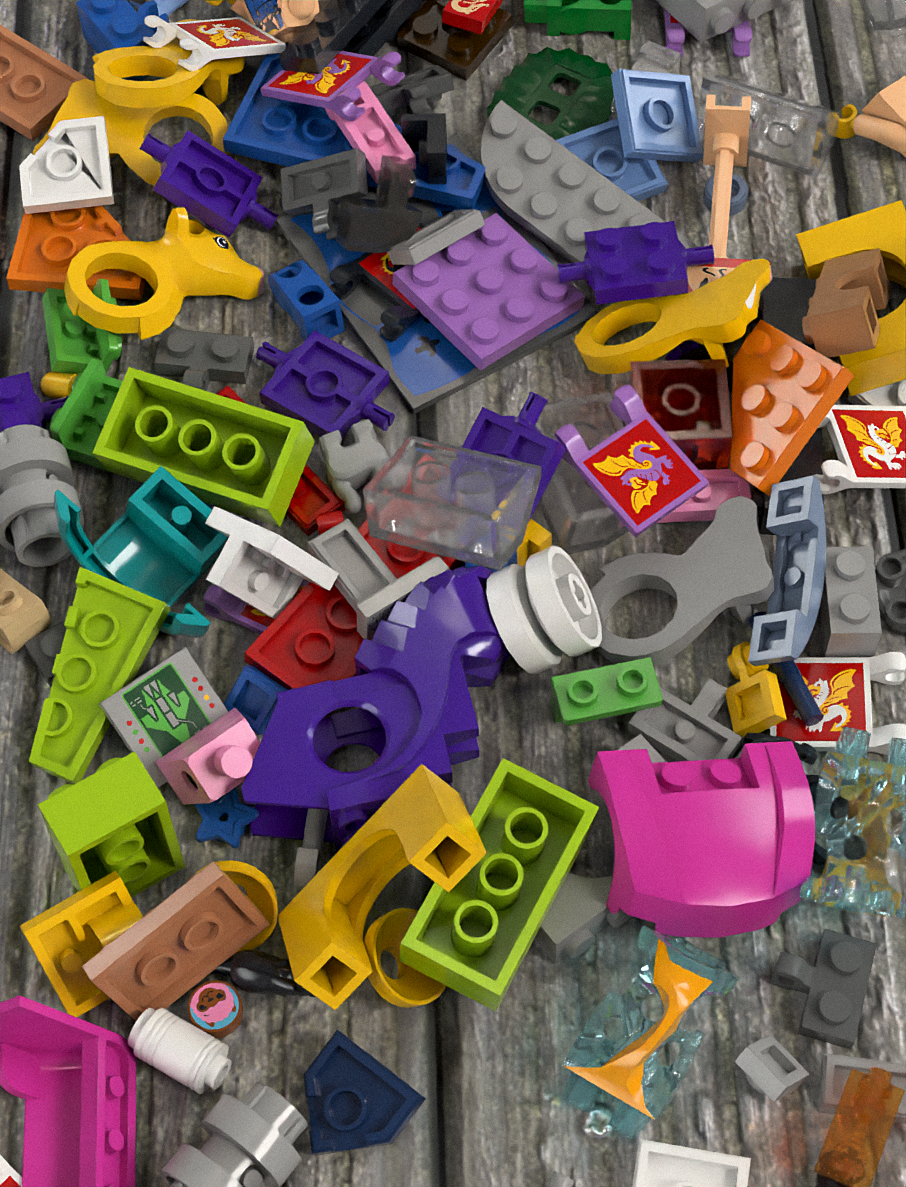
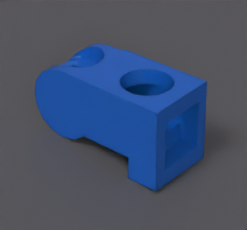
(307, 300)

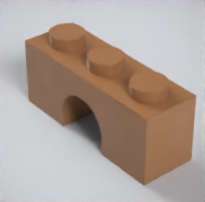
(845, 304)

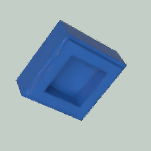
(254, 697)

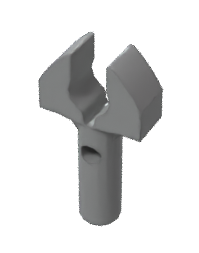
(308, 856)

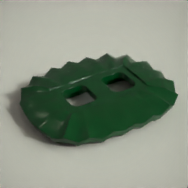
(530, 85)

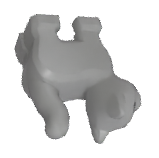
(352, 465)

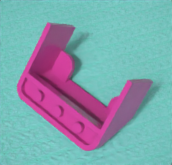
(75, 1094)

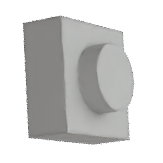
(771, 1068)

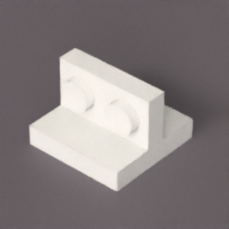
(262, 565)

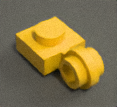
(757, 699)

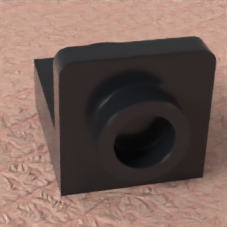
(428, 136)

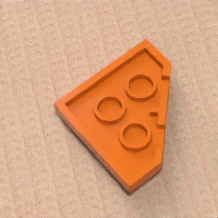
(54, 238)
(778, 402)

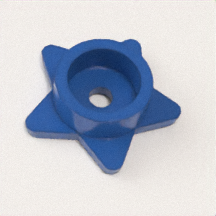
(229, 830)

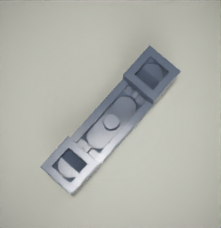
(798, 572)

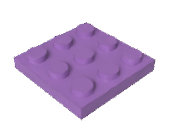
(489, 292)

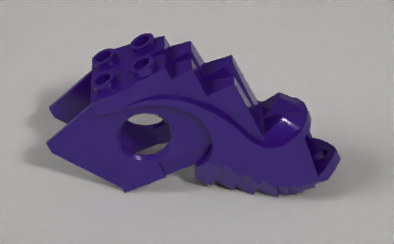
(410, 712)

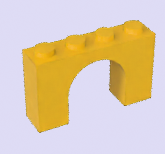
(862, 232)
(325, 921)

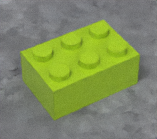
(113, 825)

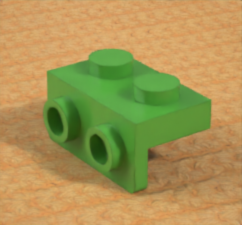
(72, 339)
(85, 413)
(605, 692)

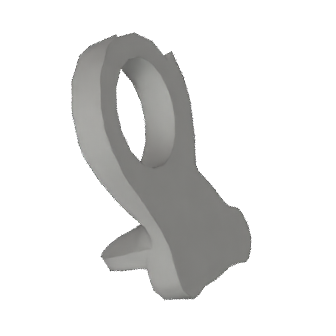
(716, 573)

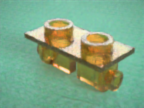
(860, 1128)

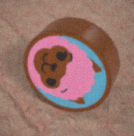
(215, 1008)

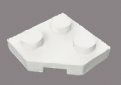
(69, 168)

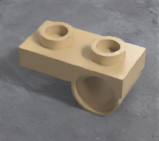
(21, 614)

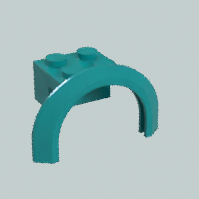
(153, 547)

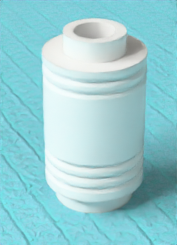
(180, 1050)

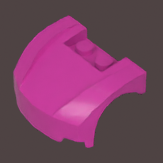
(707, 840)

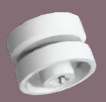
(543, 610)

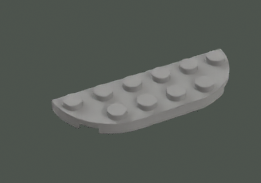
(551, 187)

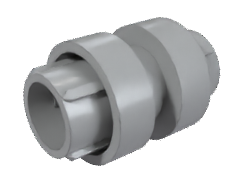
(29, 476)
(246, 1144)

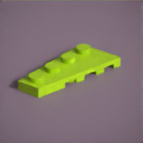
(100, 654)

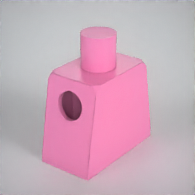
(214, 758)

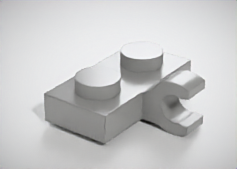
(688, 730)

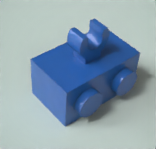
(116, 25)

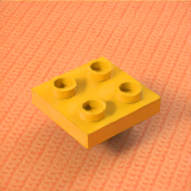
(75, 933)

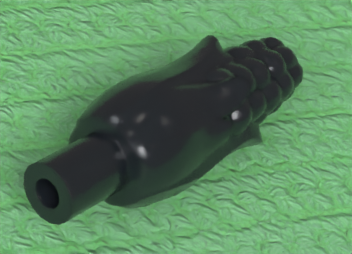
(261, 974)

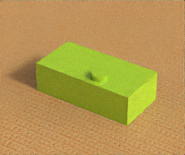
(209, 443)
(490, 918)

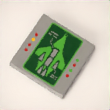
(163, 709)

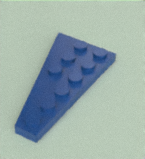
(300, 132)

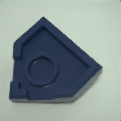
(355, 1099)

